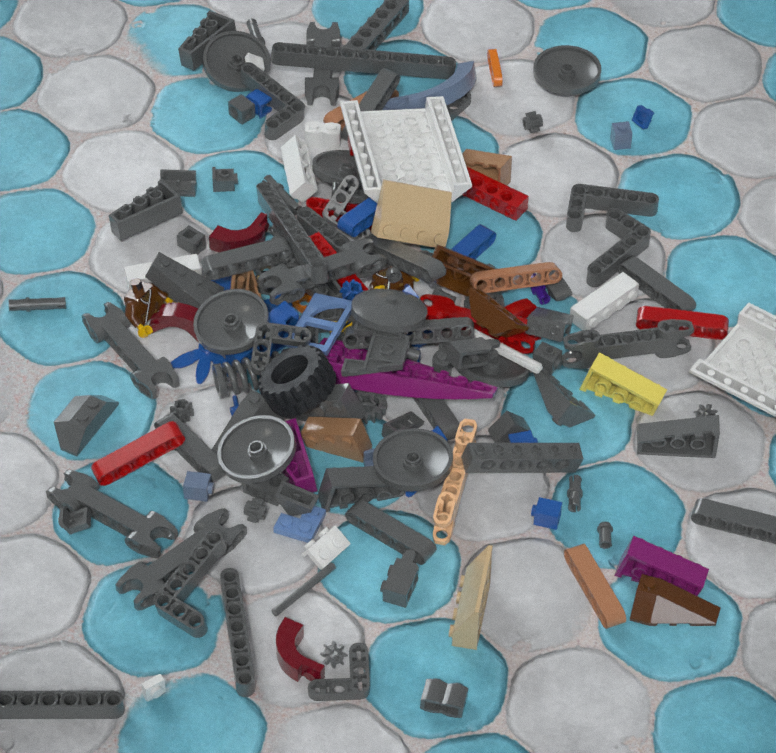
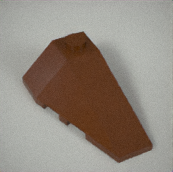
(665, 603)

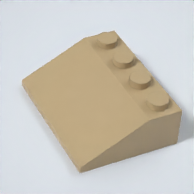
(412, 214)
(472, 601)

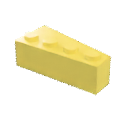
(623, 385)

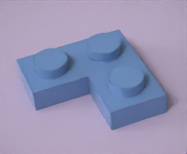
(300, 528)

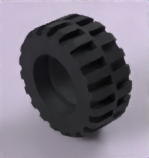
(297, 381)

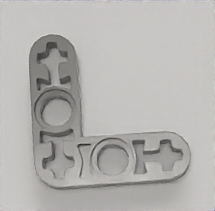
(339, 207)

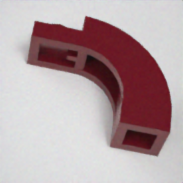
(226, 239)
(174, 315)
(290, 660)

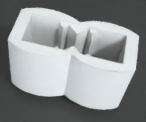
(323, 135)

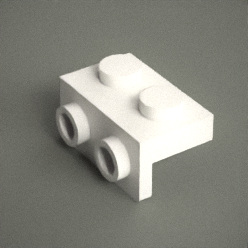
(327, 547)

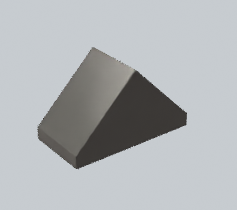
(507, 424)
(295, 499)

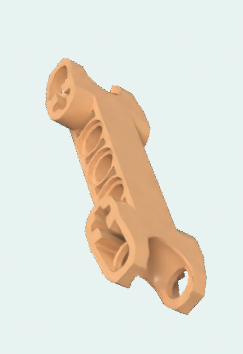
(453, 486)

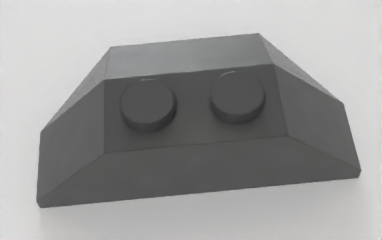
(82, 420)

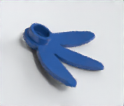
(203, 367)

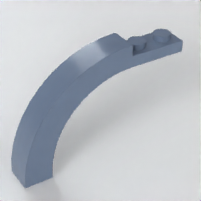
(451, 89)

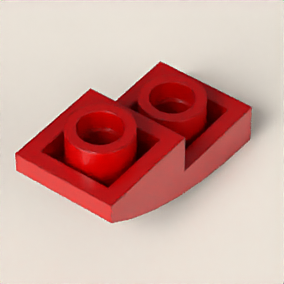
(521, 308)

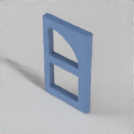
(318, 304)

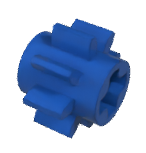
(350, 289)

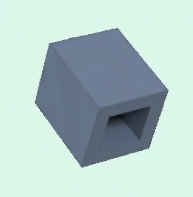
(621, 135)
(198, 486)

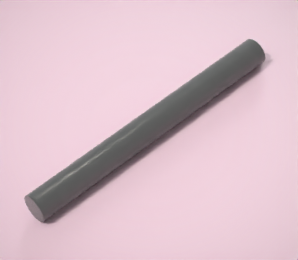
(303, 589)

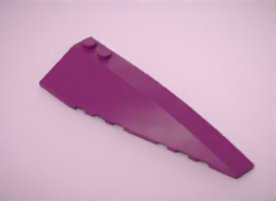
(413, 381)

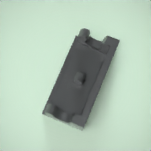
(181, 181)

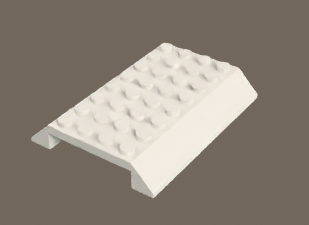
(406, 147)
(745, 360)

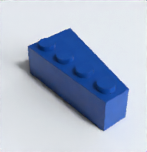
(282, 314)

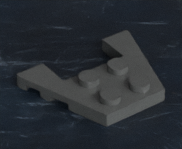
(384, 354)

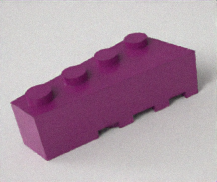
(299, 469)
(651, 560)

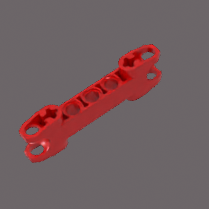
(445, 308)

